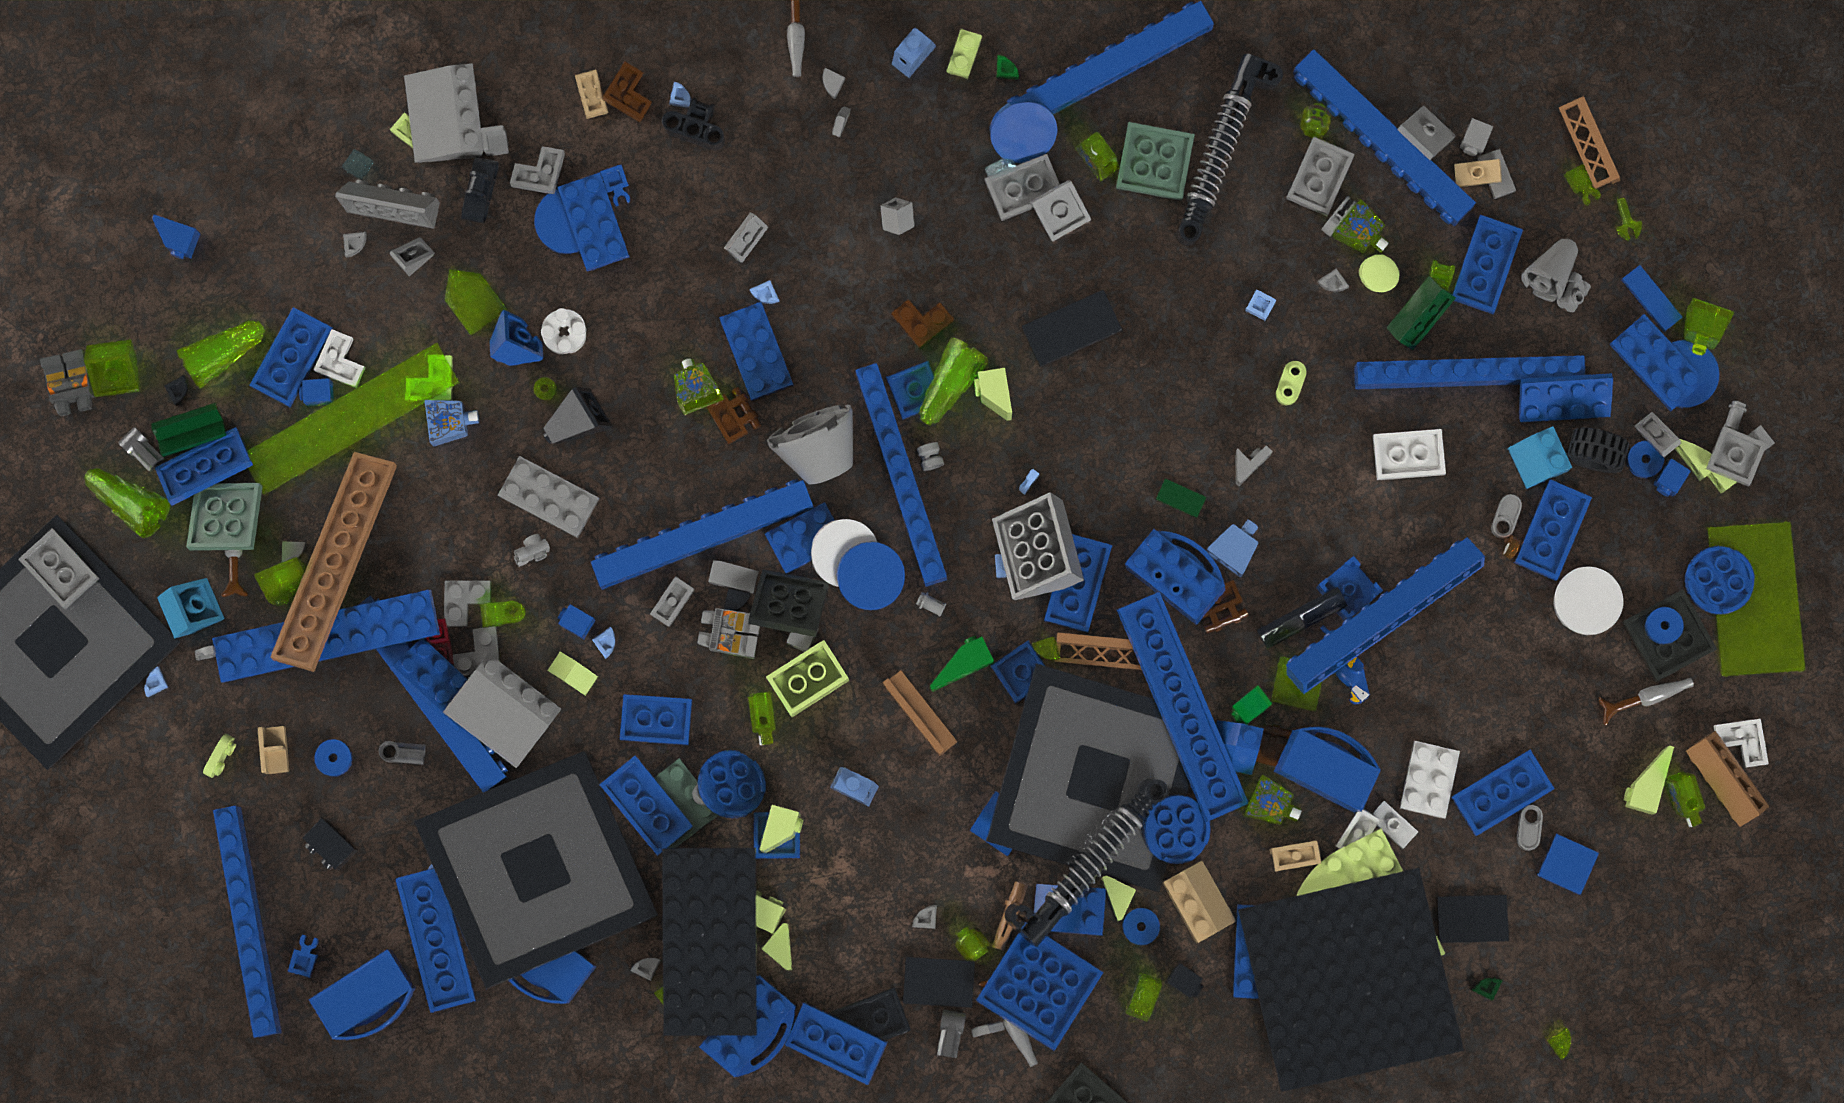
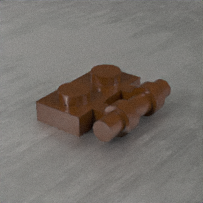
(727, 419)
(1227, 600)
(1270, 750)

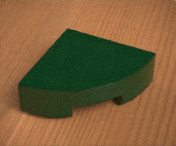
(1487, 987)

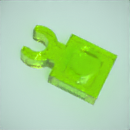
(1581, 182)

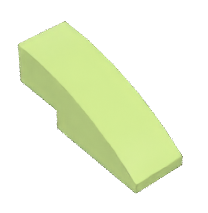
(1697, 461)

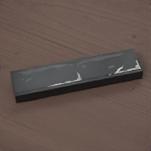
(1302, 617)

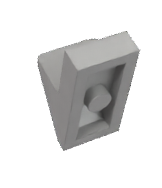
(1245, 467)

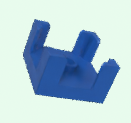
(1353, 585)

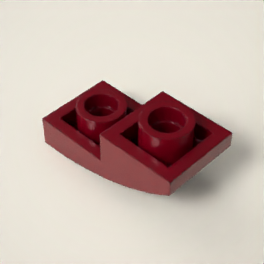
(442, 642)

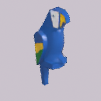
(1353, 677)

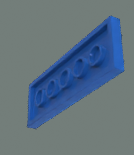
(435, 941)

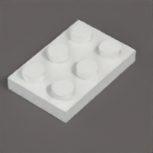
(1409, 454)
(1429, 779)

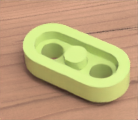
(1291, 382)
(215, 763)

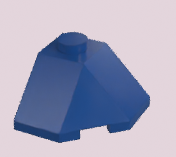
(513, 343)
(1241, 744)

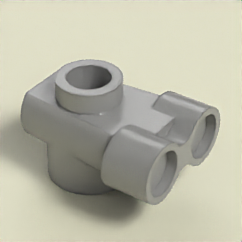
(1574, 293)
(534, 548)

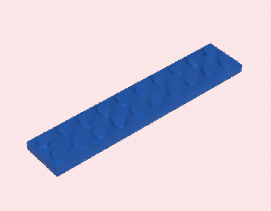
(353, 632)
(1182, 706)

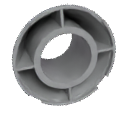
(817, 444)

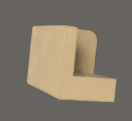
(273, 750)
(1295, 856)

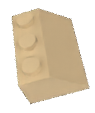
(1199, 902)

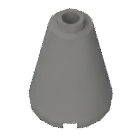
(1551, 270)

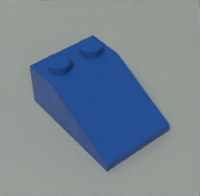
(1084, 918)

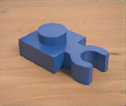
(615, 181)
(303, 961)

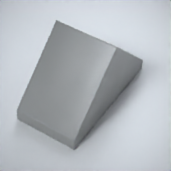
(412, 255)

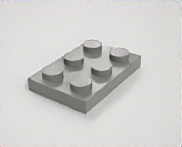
(1320, 176)
(1021, 184)
(58, 568)

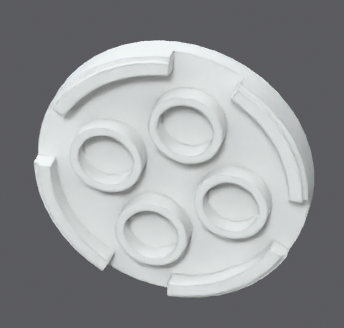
(833, 542)
(1588, 600)

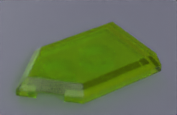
(472, 299)

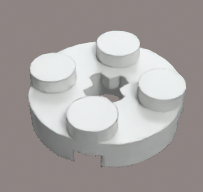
(564, 344)

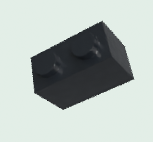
(329, 845)
(1184, 981)

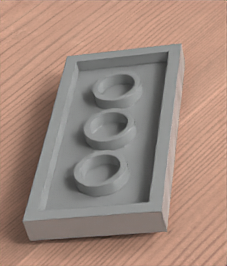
(548, 497)

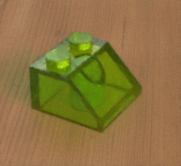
(112, 368)
(281, 580)

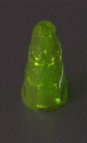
(217, 352)
(951, 379)
(129, 501)

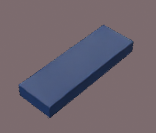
(1651, 298)

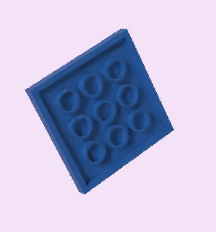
(1040, 988)

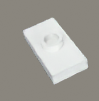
(1394, 825)

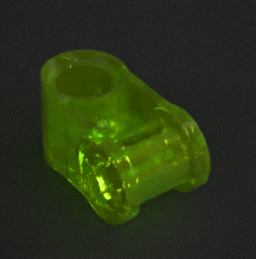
(1442, 273)
(498, 613)

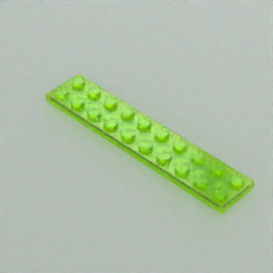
(351, 418)

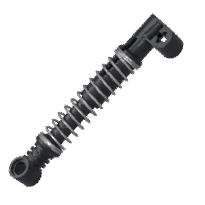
(1223, 139)
(1089, 866)

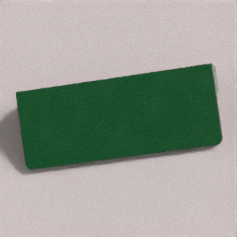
(1420, 313)
(189, 429)

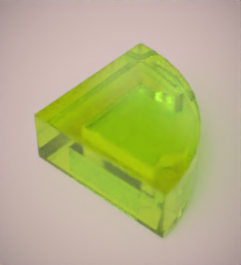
(1047, 648)
(1561, 1043)

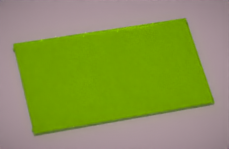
(1767, 629)

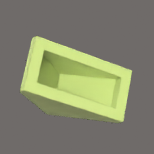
(572, 673)
(1119, 896)
(779, 947)

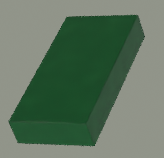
(1180, 498)

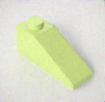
(1647, 788)

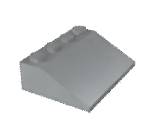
(444, 114)
(389, 204)
(1037, 547)
(502, 710)

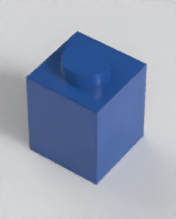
(317, 392)
(1671, 478)
(575, 621)

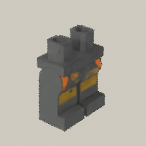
(68, 381)

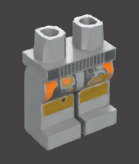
(724, 637)

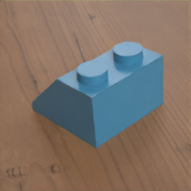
(1540, 457)
(190, 607)

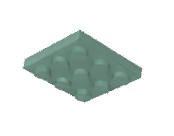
(1155, 161)
(225, 517)
(679, 785)

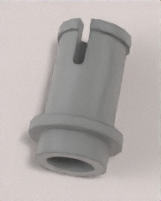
(1735, 415)
(931, 604)

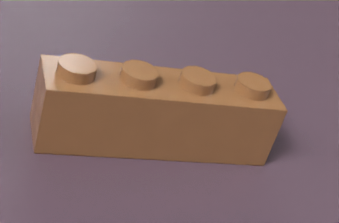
(1727, 779)

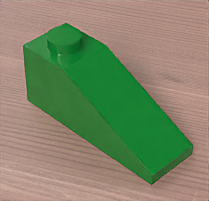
(967, 660)
(1250, 706)

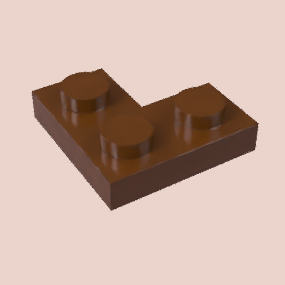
(621, 93)
(922, 328)

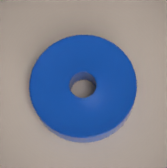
(1635, 462)
(1654, 629)
(343, 761)
(1130, 926)

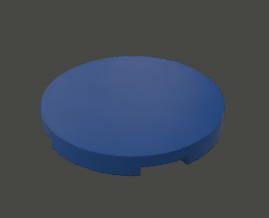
(1023, 130)
(554, 226)
(1706, 366)
(870, 575)
(1719, 580)
(731, 784)
(1176, 830)

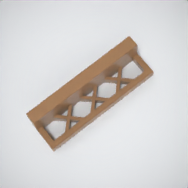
(1597, 139)
(1096, 642)
(920, 713)

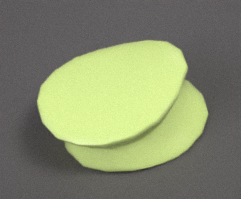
(1379, 273)

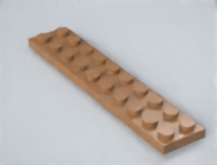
(333, 561)

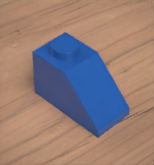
(177, 237)

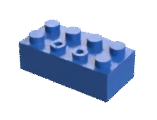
(1177, 574)
(1329, 767)
(559, 977)
(364, 997)
(736, 1052)

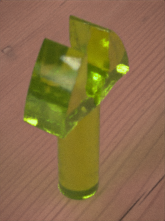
(1627, 221)

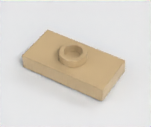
(591, 94)
(1478, 173)

